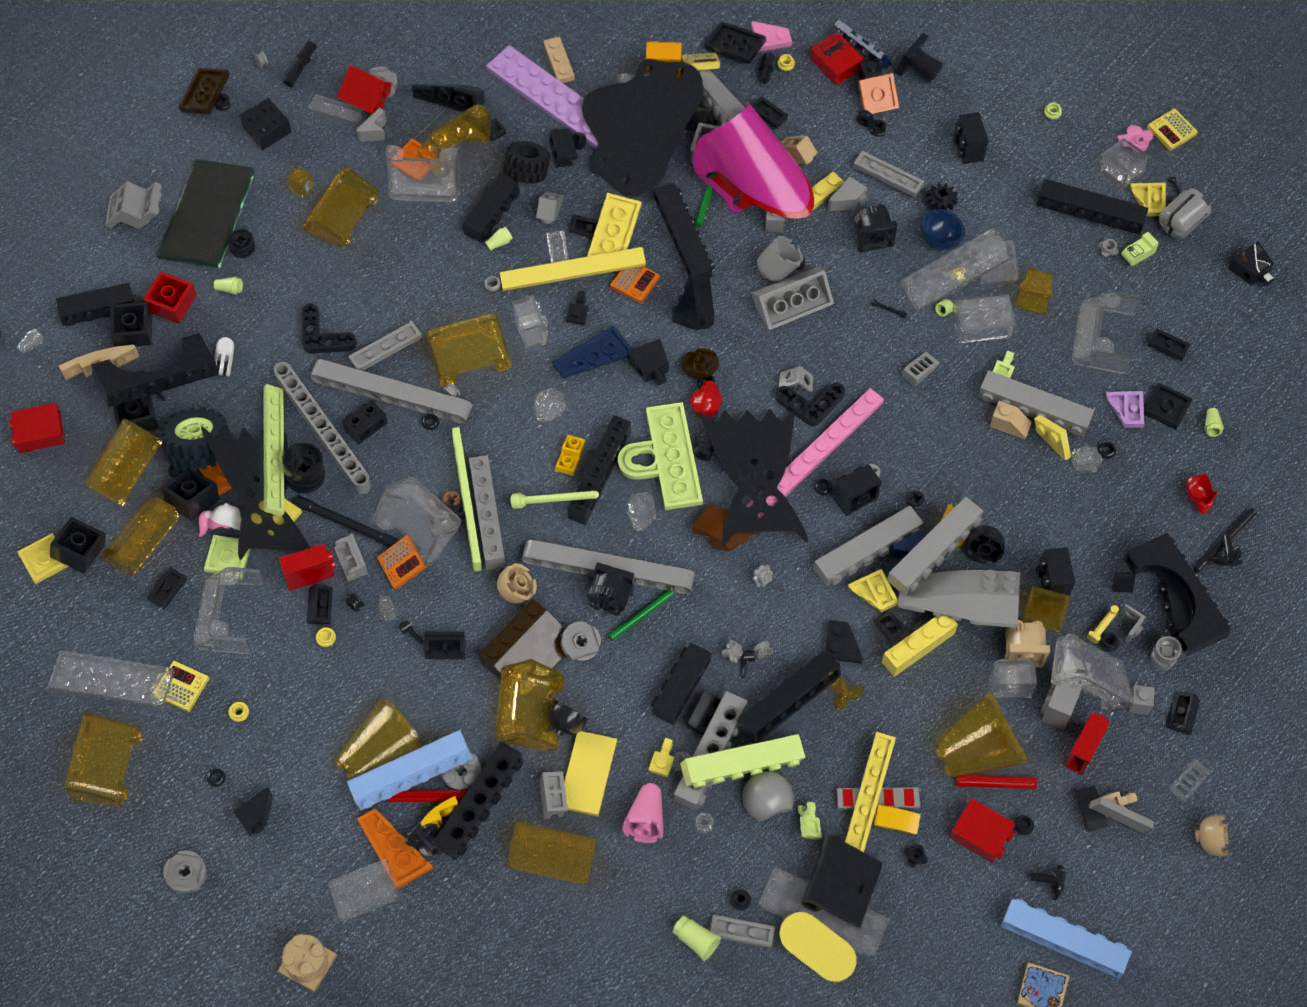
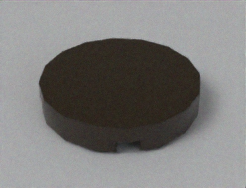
(700, 363)

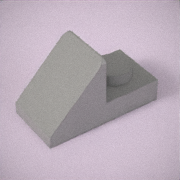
(372, 128)

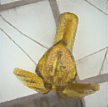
(840, 688)

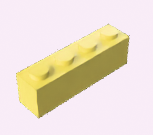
(919, 643)

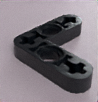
(315, 335)
(810, 409)

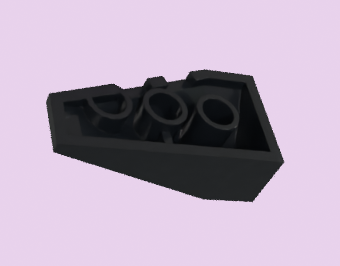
(450, 96)
(696, 304)

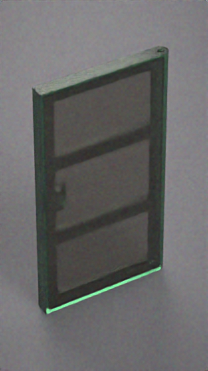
(206, 213)

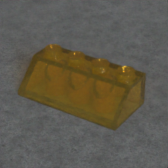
(123, 462)
(141, 535)
(552, 853)

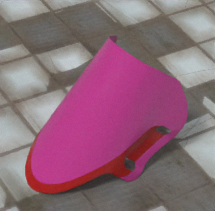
(754, 166)

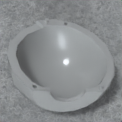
(767, 795)

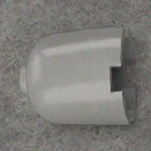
(779, 259)

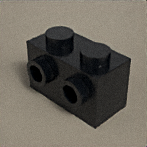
(364, 422)

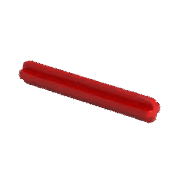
(997, 781)
(427, 795)

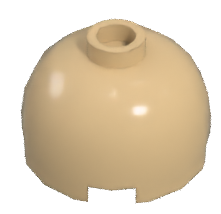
(516, 584)
(1213, 835)

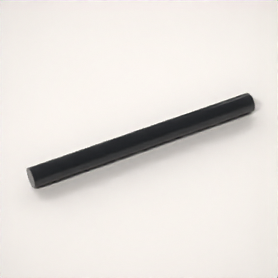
(1220, 545)

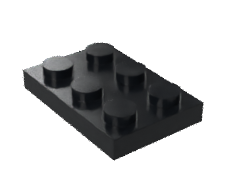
(735, 42)

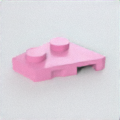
(776, 36)

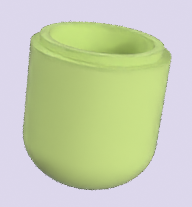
(947, 304)

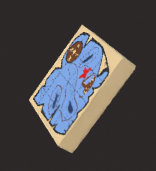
(1042, 987)

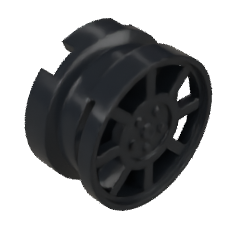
(240, 242)

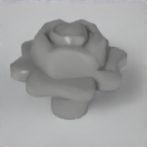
(762, 575)
(733, 651)

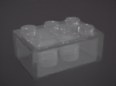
(983, 318)

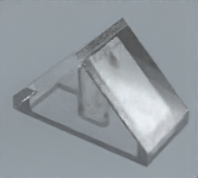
(557, 246)

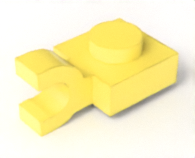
(662, 761)

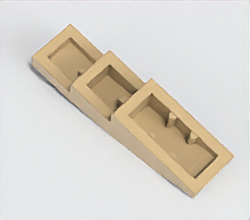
(118, 356)

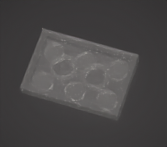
(363, 890)

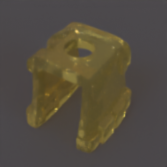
(1035, 291)

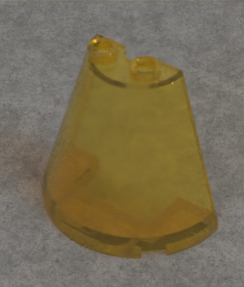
(377, 741)
(980, 741)

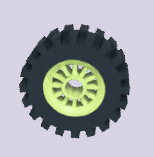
(184, 440)

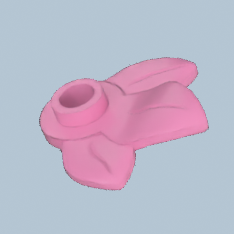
(1137, 137)

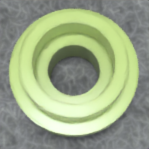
(1053, 111)

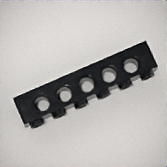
(600, 468)
(502, 755)

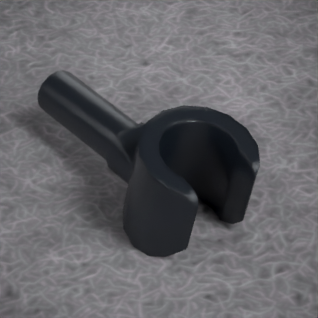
(407, 627)
(748, 656)

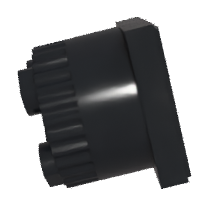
(874, 228)
(611, 589)

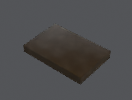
(204, 91)

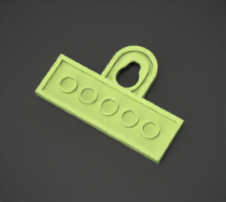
(673, 457)

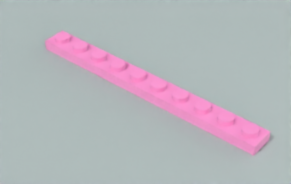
(826, 444)

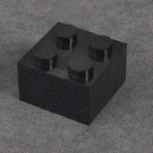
(265, 123)
(970, 138)
(131, 324)
(857, 489)
(190, 493)
(77, 545)
(1056, 571)

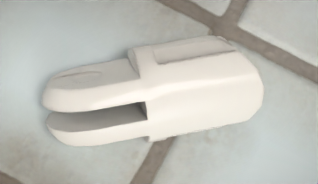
(224, 353)

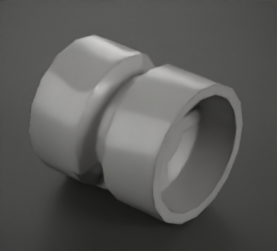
(1165, 653)

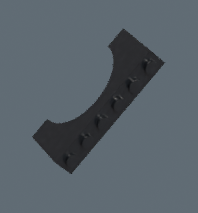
(124, 386)
(1164, 558)

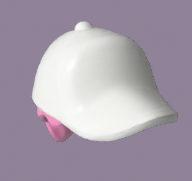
(222, 516)

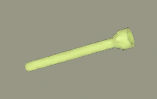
(519, 500)

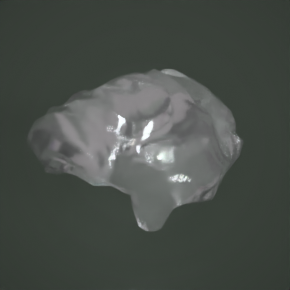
(549, 404)
(641, 510)

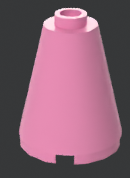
(645, 815)

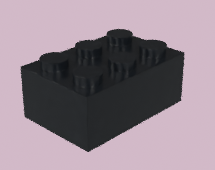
(138, 412)

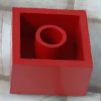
(170, 297)

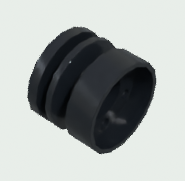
(303, 467)

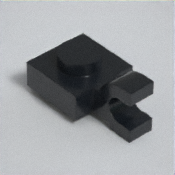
(578, 312)

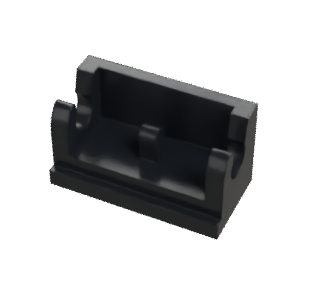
(562, 147)
(444, 645)

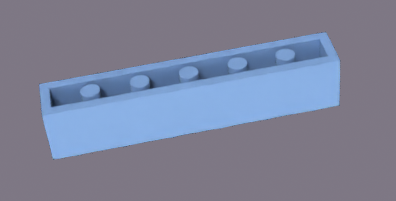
(409, 770)
(1066, 938)

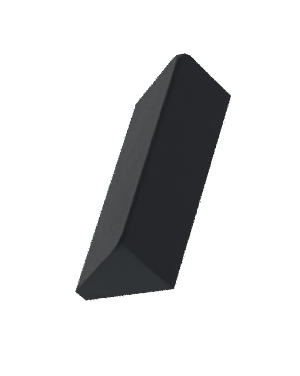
(584, 226)
(319, 604)
(703, 712)
(1184, 713)

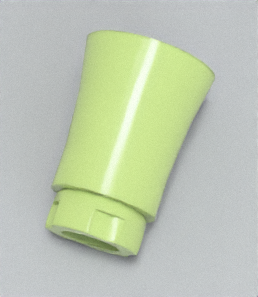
(696, 937)

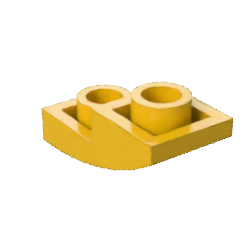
(570, 455)
(444, 809)
(896, 819)

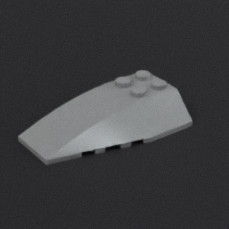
(974, 595)

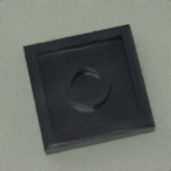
(1167, 406)

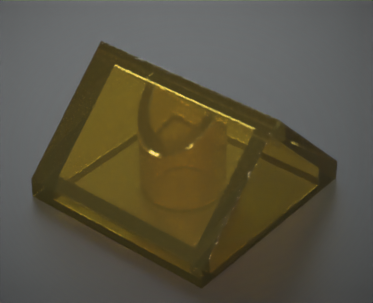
(1046, 607)

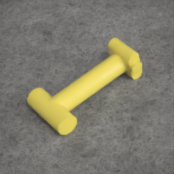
(1094, 635)

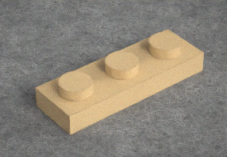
(559, 60)

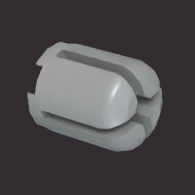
(1184, 214)

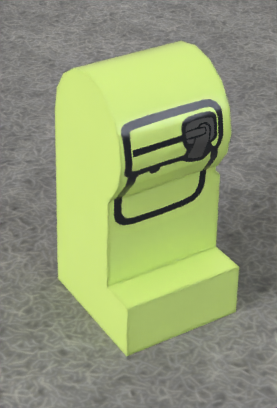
(1140, 249)

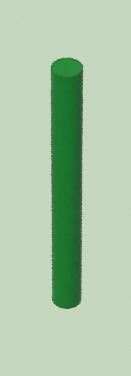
(705, 202)
(640, 615)

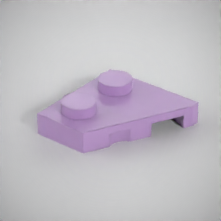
(1128, 407)

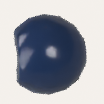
(942, 229)

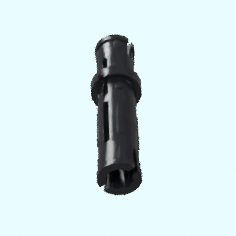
(300, 63)

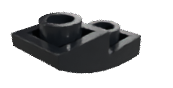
(1092, 818)

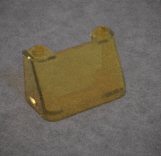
(469, 125)
(341, 207)
(467, 347)
(525, 704)
(101, 760)

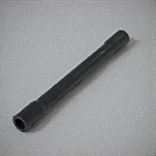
(310, 506)

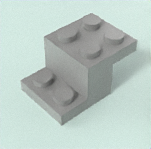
(133, 205)

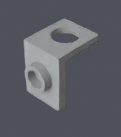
(796, 377)
(1138, 620)

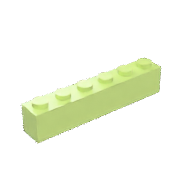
(742, 760)

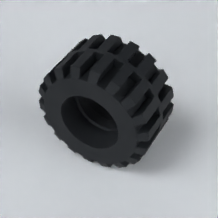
(527, 162)

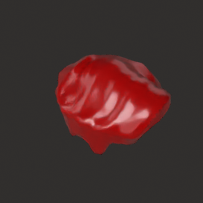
(706, 400)
(1201, 492)

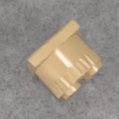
(1027, 642)
(306, 961)

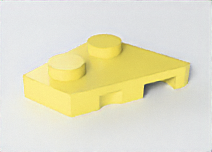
(1150, 195)
(1054, 436)
(875, 591)

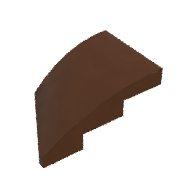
(712, 524)

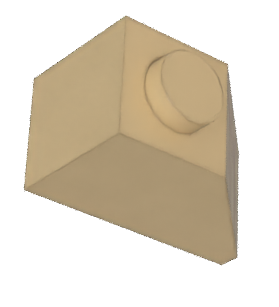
(800, 148)
(1010, 420)

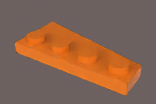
(388, 844)

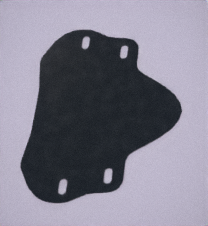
(641, 123)

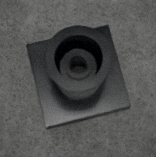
(920, 61)

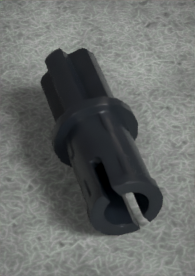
(766, 68)

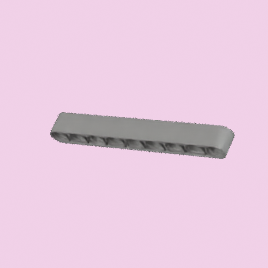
(391, 391)
(323, 434)
(584, 563)

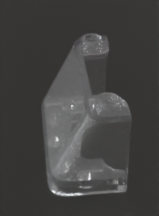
(423, 178)
(418, 515)
(1092, 670)

